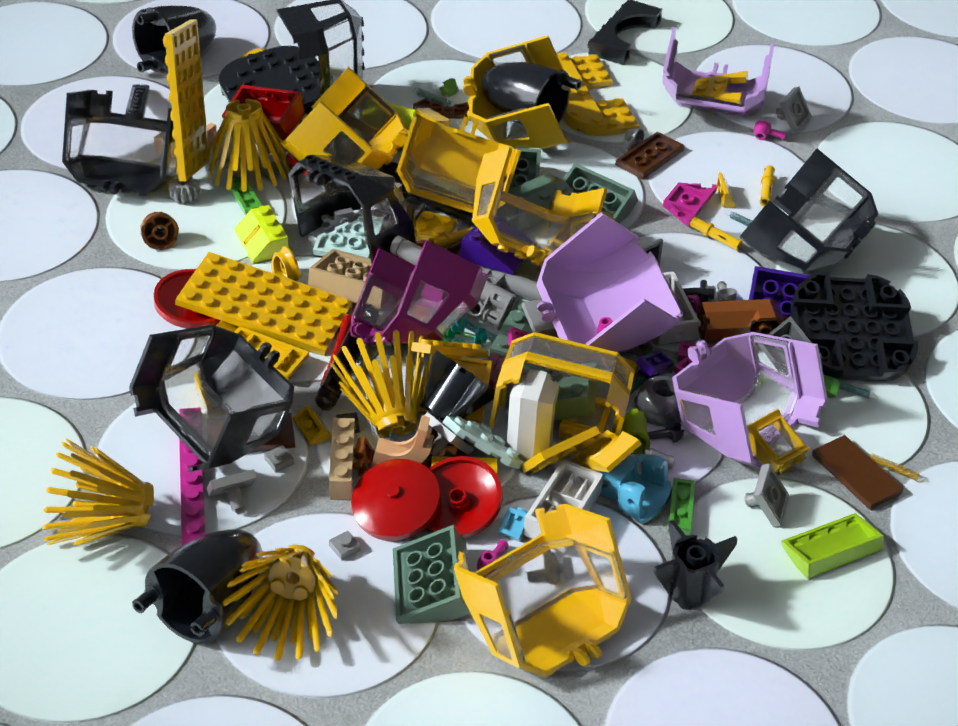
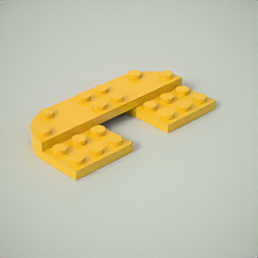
(585, 114)

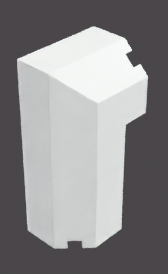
(532, 413)

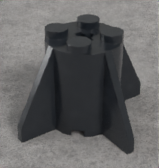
(453, 390)
(693, 568)

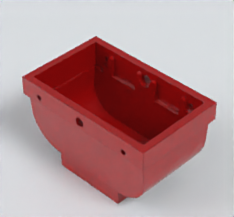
(281, 107)

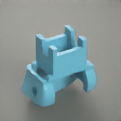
(639, 494)

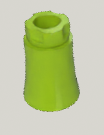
(636, 425)

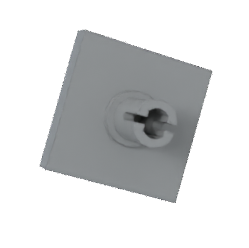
(794, 109)
(445, 437)
(232, 486)
(769, 495)

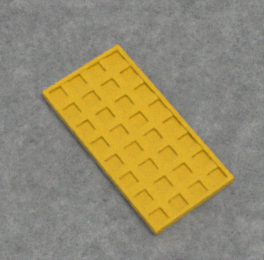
(186, 99)
(264, 303)

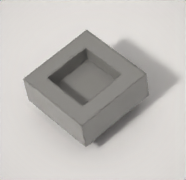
(279, 458)
(344, 545)

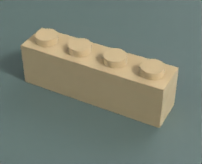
(342, 459)

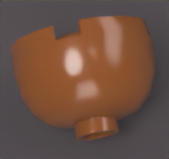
(159, 230)

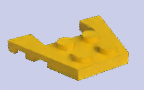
(717, 86)

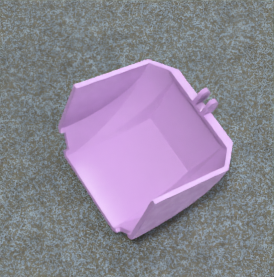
(602, 276)

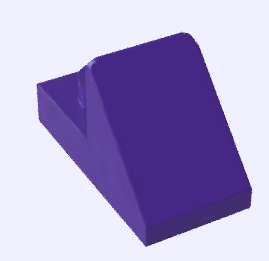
(654, 364)

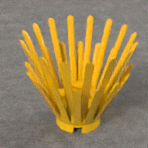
(243, 124)
(388, 407)
(120, 508)
(290, 580)

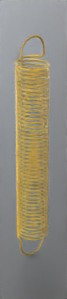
(878, 461)

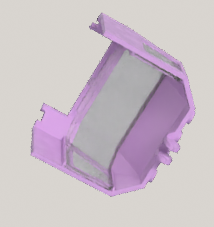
(743, 382)

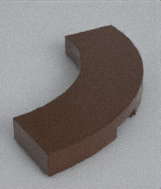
(455, 112)

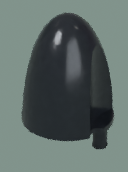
(154, 22)
(528, 85)
(193, 584)

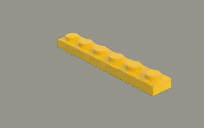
(450, 348)

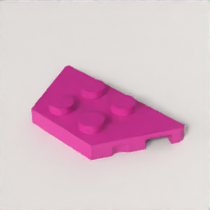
(688, 200)

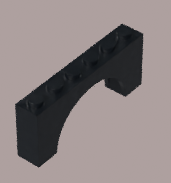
(630, 15)

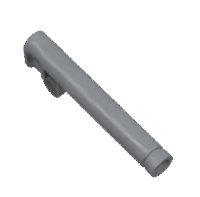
(513, 283)
(493, 300)

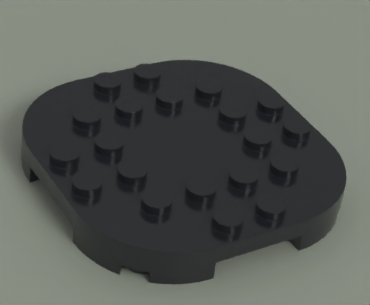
(275, 70)
(857, 325)

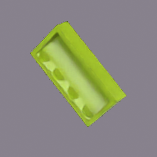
(833, 545)

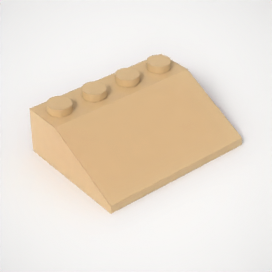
(340, 274)

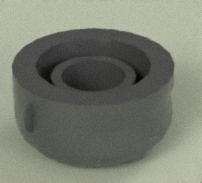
(658, 401)

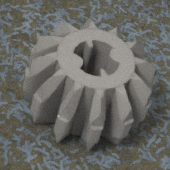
(184, 190)

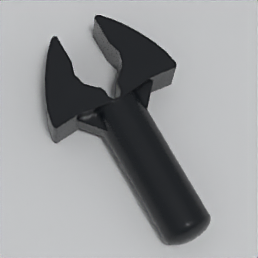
(672, 431)

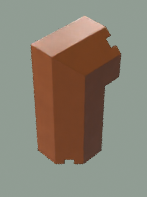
(738, 317)

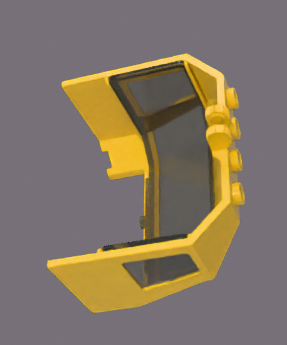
(349, 123)

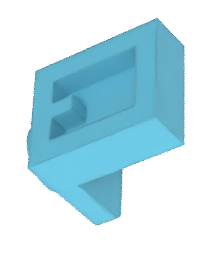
(513, 523)

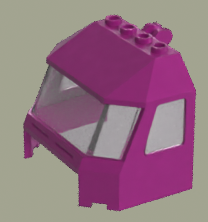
(416, 297)

